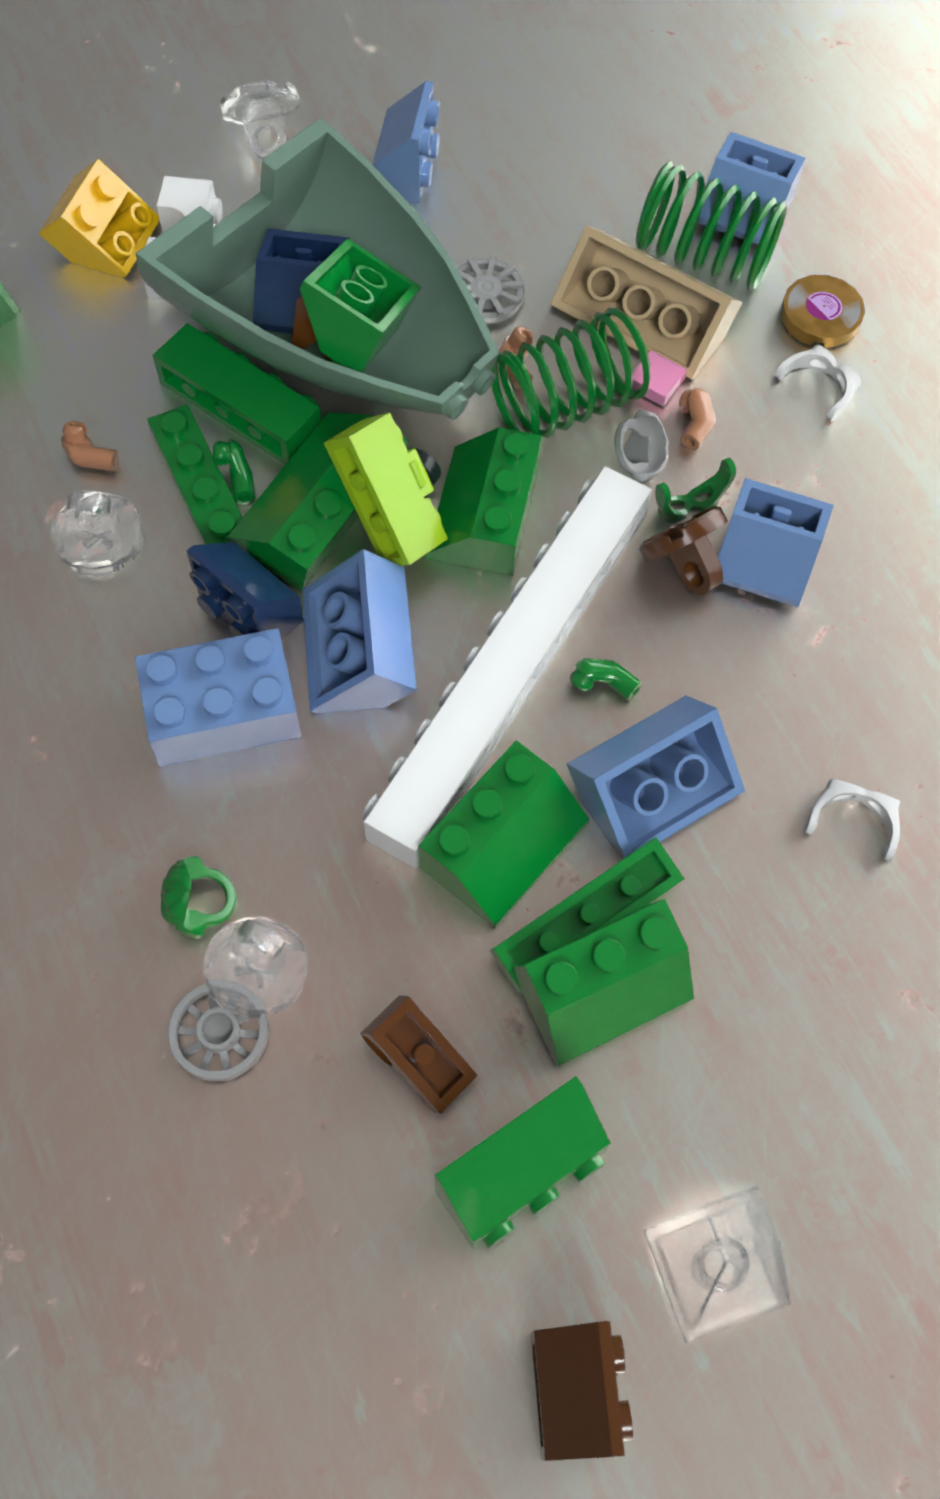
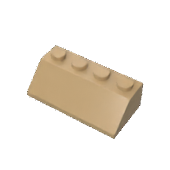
(668, 307)

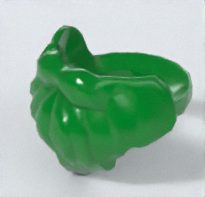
(176, 894)

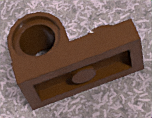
(419, 1051)

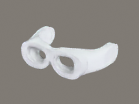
(813, 359)
(882, 805)

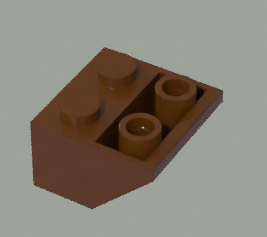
(580, 1392)

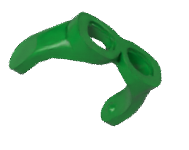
(714, 486)

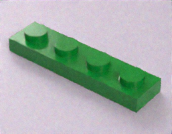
(195, 474)
(613, 894)

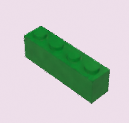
(236, 392)

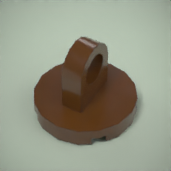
(690, 549)

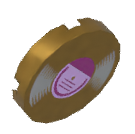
(822, 310)

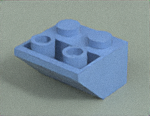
(409, 142)
(753, 168)
(773, 541)

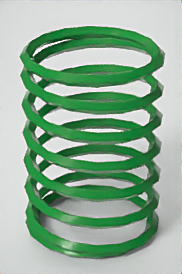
(661, 191)
(604, 360)

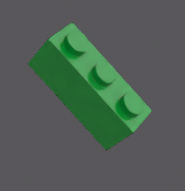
(356, 304)
(488, 500)
(503, 834)
(607, 981)
(523, 1165)

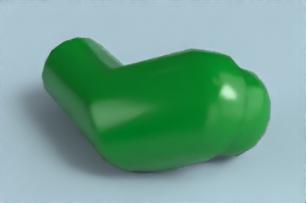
(241, 476)
(607, 672)

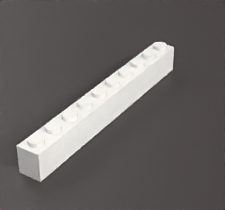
(507, 667)

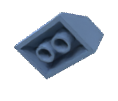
(358, 636)
(658, 775)

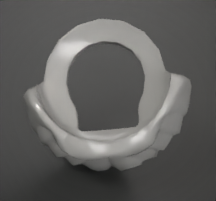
(645, 449)

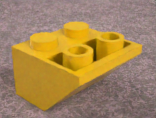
(100, 222)

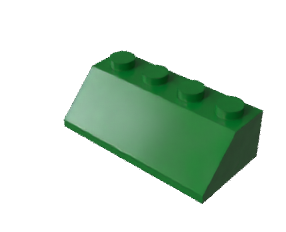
(301, 510)

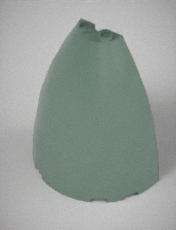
(331, 189)

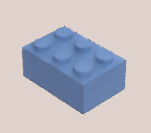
(217, 697)

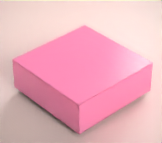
(664, 380)

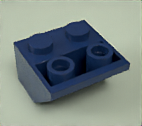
(281, 267)
(242, 590)

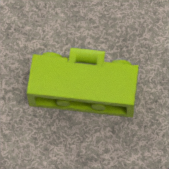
(387, 489)

